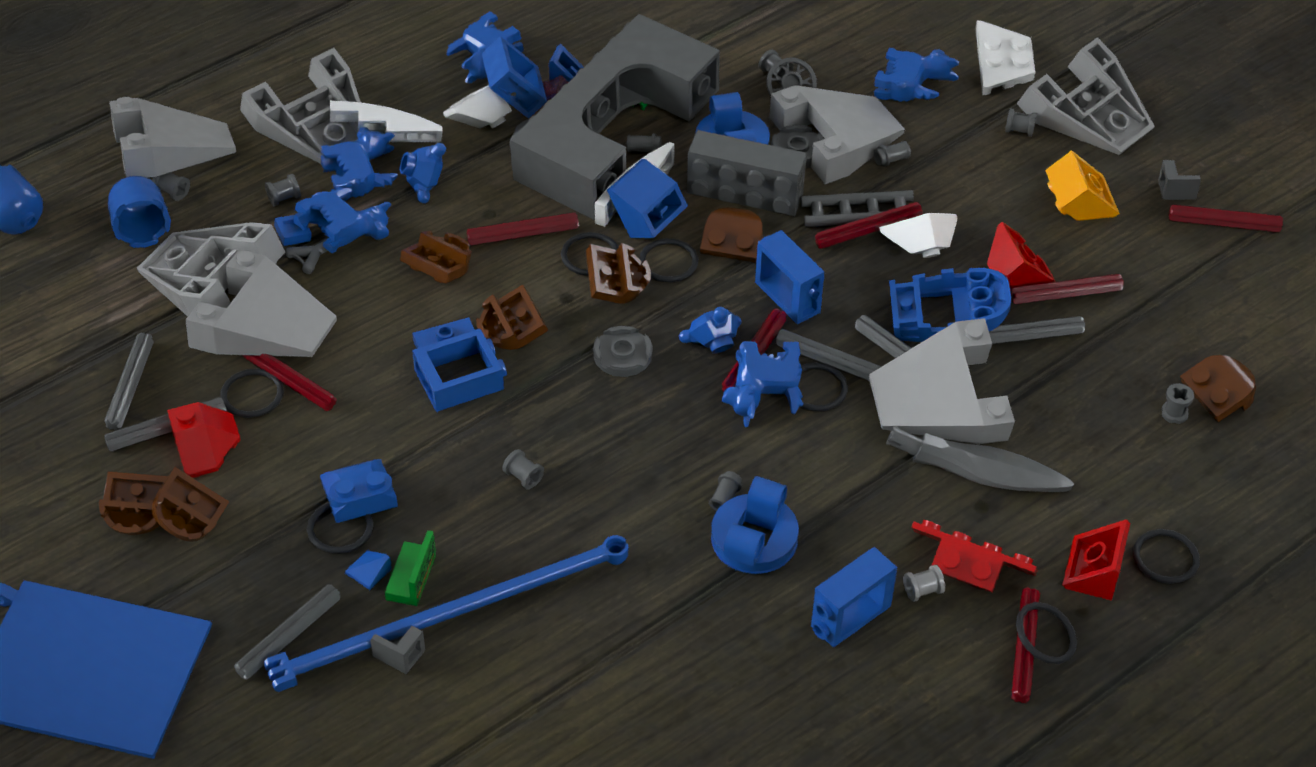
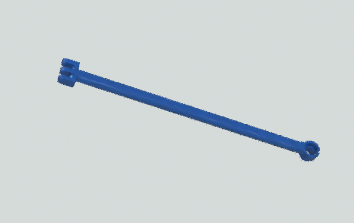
(284, 671)

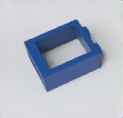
(513, 72)
(797, 298)
(466, 387)
(853, 597)

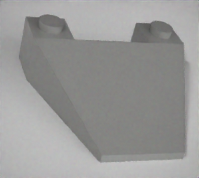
(1099, 110)
(306, 121)
(848, 122)
(164, 138)
(193, 263)
(265, 317)
(934, 392)

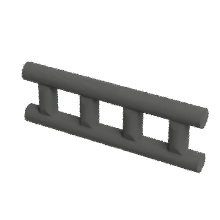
(844, 202)

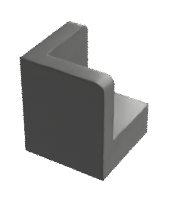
(1177, 187)
(400, 652)

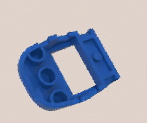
(975, 296)

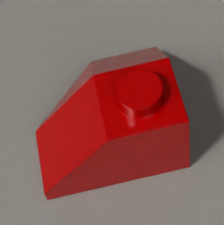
(1016, 259)
(203, 437)

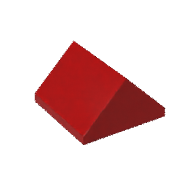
(1097, 560)

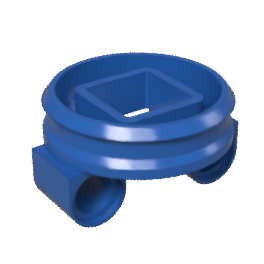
(731, 121)
(744, 547)

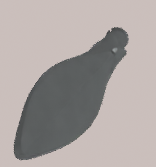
(981, 463)

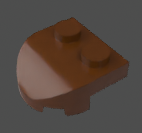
(732, 234)
(439, 257)
(616, 274)
(511, 320)
(1221, 385)
(129, 502)
(187, 507)

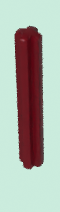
(1225, 218)
(866, 225)
(522, 228)
(1066, 289)
(763, 339)
(294, 380)
(1023, 658)

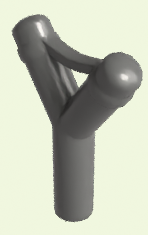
(311, 252)

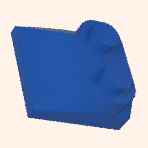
(359, 490)

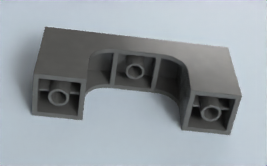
(645, 63)

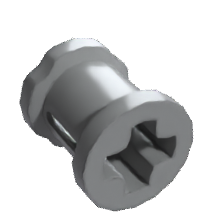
(924, 583)

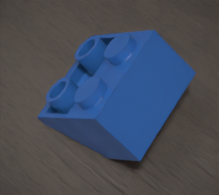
(646, 200)

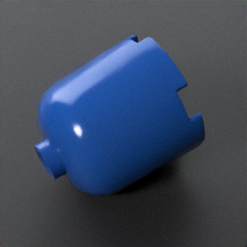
(19, 202)
(138, 211)

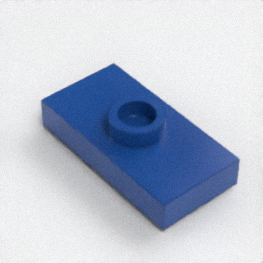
(442, 332)

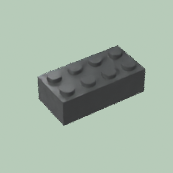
(746, 172)

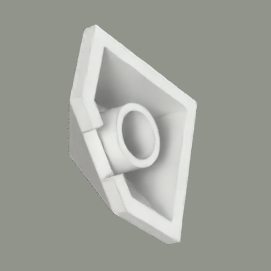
(479, 109)
(923, 233)

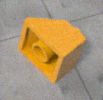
(1080, 189)

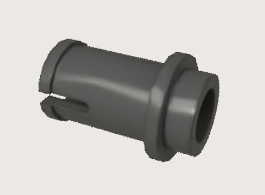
(643, 143)
(886, 154)
(728, 485)

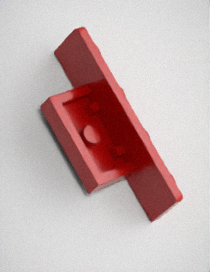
(968, 561)

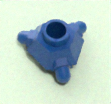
(423, 169)
(713, 330)

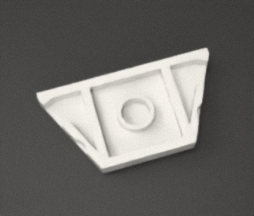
(1003, 57)

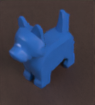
(477, 40)
(909, 70)
(353, 164)
(339, 219)
(764, 375)

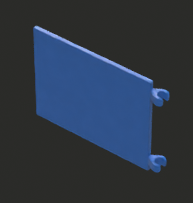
(93, 667)

